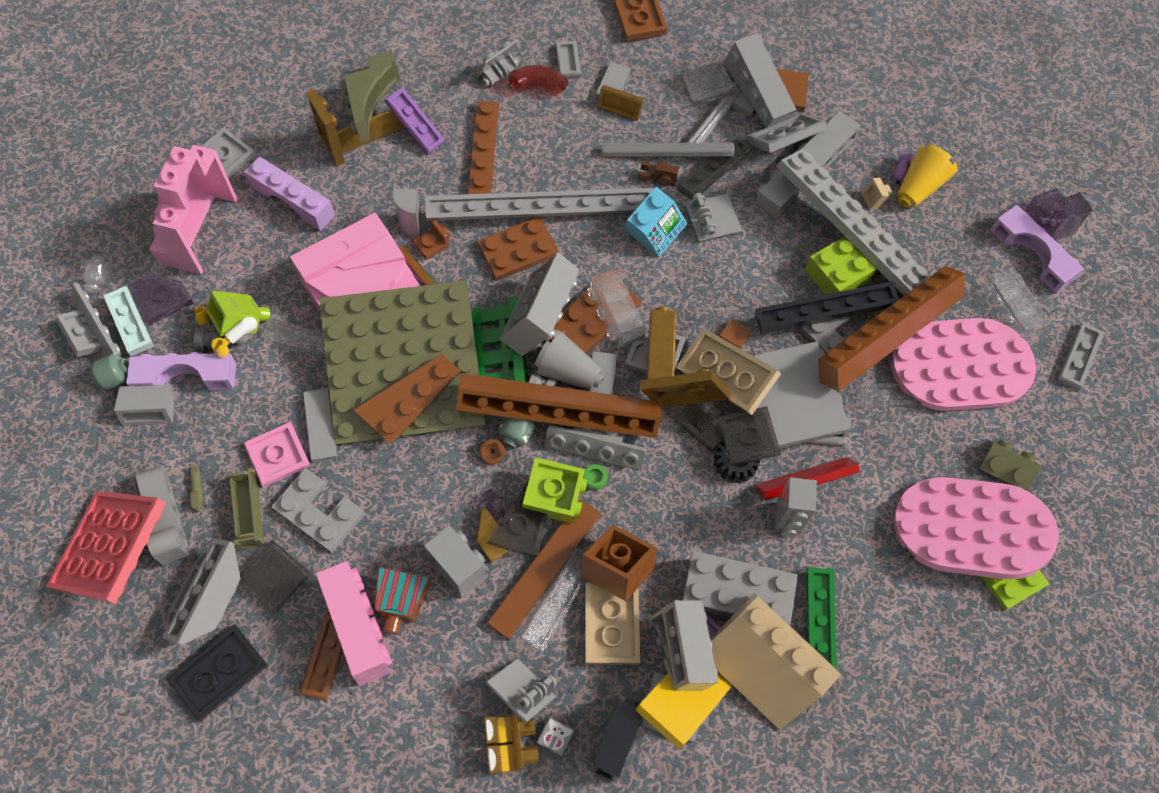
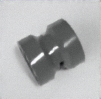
(203, 339)

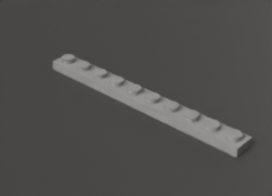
(534, 204)

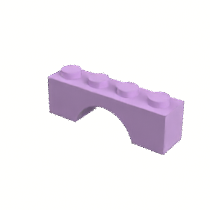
(306, 202)
(1057, 265)
(157, 370)

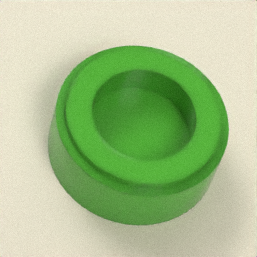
(596, 476)

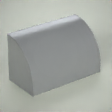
(408, 210)
(145, 404)

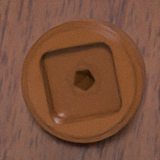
(492, 451)

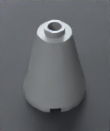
(568, 363)

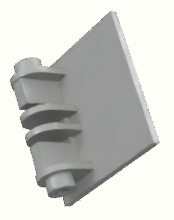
(498, 64)
(712, 216)
(523, 690)

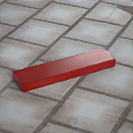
(821, 473)

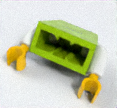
(232, 316)

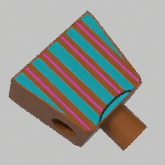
(399, 597)

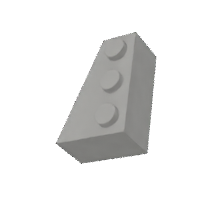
(686, 644)

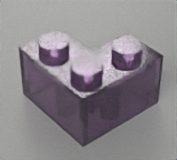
(1057, 214)

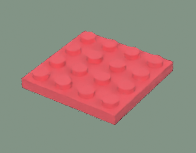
(106, 546)

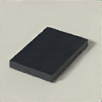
(217, 672)

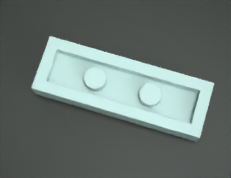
(128, 321)

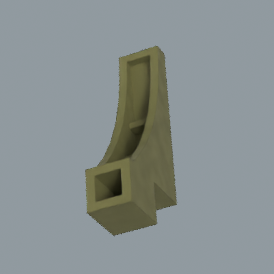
(366, 88)

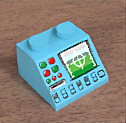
(656, 222)

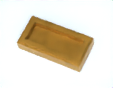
(620, 102)

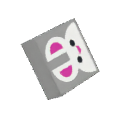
(555, 736)

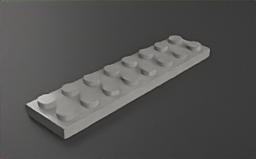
(853, 221)

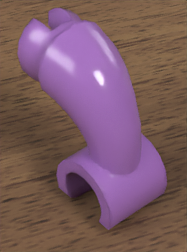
(903, 163)

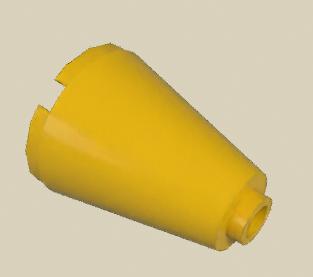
(925, 175)

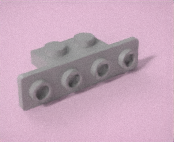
(84, 328)
(596, 445)

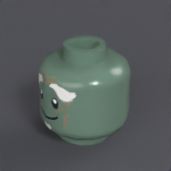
(516, 431)

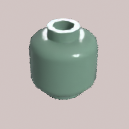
(110, 371)

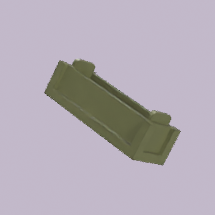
(246, 509)

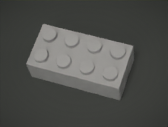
(540, 305)
(729, 583)

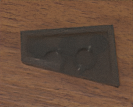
(520, 528)

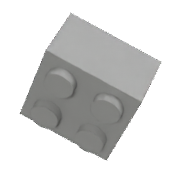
(456, 561)

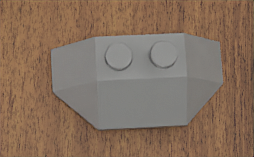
(203, 594)

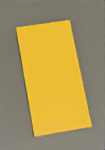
(680, 712)

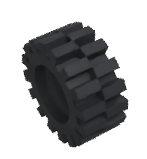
(732, 472)

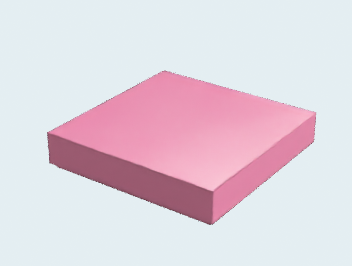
(276, 454)

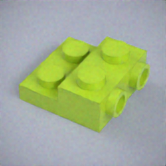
(555, 490)
(1012, 591)

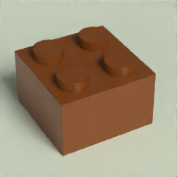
(618, 562)

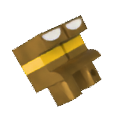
(509, 731)

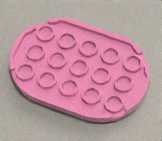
(964, 365)
(976, 528)

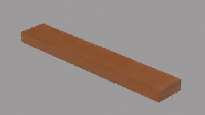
(542, 572)

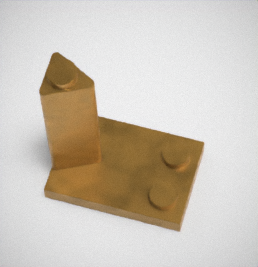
(344, 140)
(661, 383)

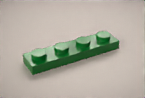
(821, 612)

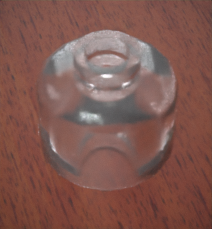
(94, 274)

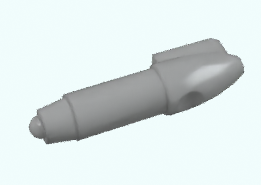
(831, 440)

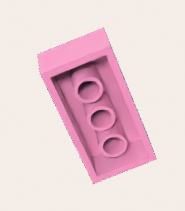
(353, 624)

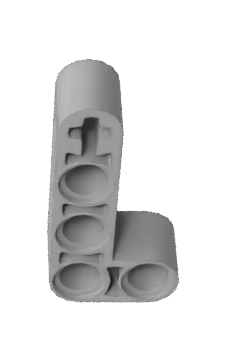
(167, 538)

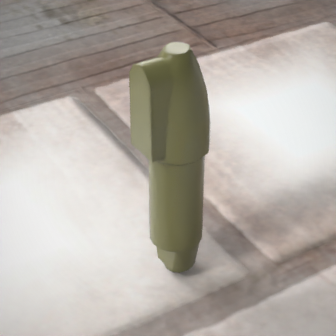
(196, 488)

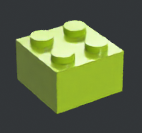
(840, 267)

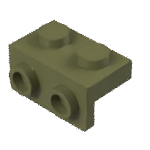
(1010, 466)

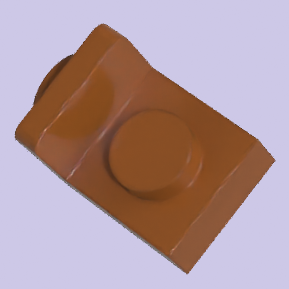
(433, 241)

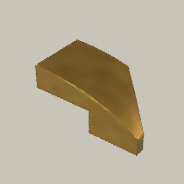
(485, 529)

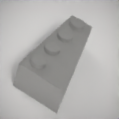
(759, 80)

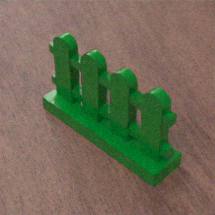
(505, 355)

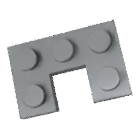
(825, 332)
(297, 509)

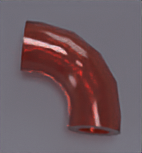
(538, 76)

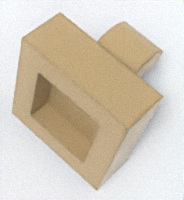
(875, 193)

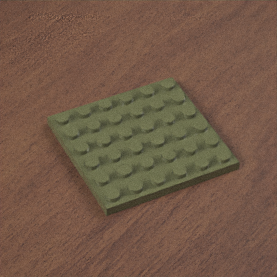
(387, 336)

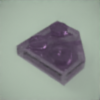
(159, 297)

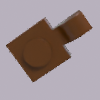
(662, 173)

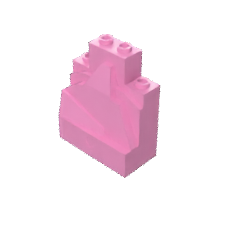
(184, 196)
(353, 262)

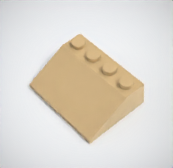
(770, 662)

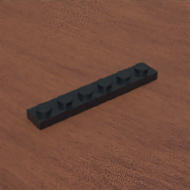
(825, 307)

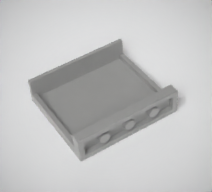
(798, 402)

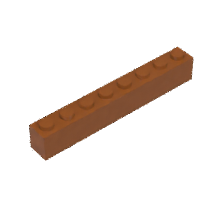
(891, 328)
(558, 405)

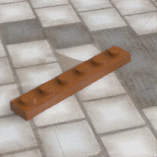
(484, 148)

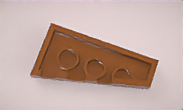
(405, 401)

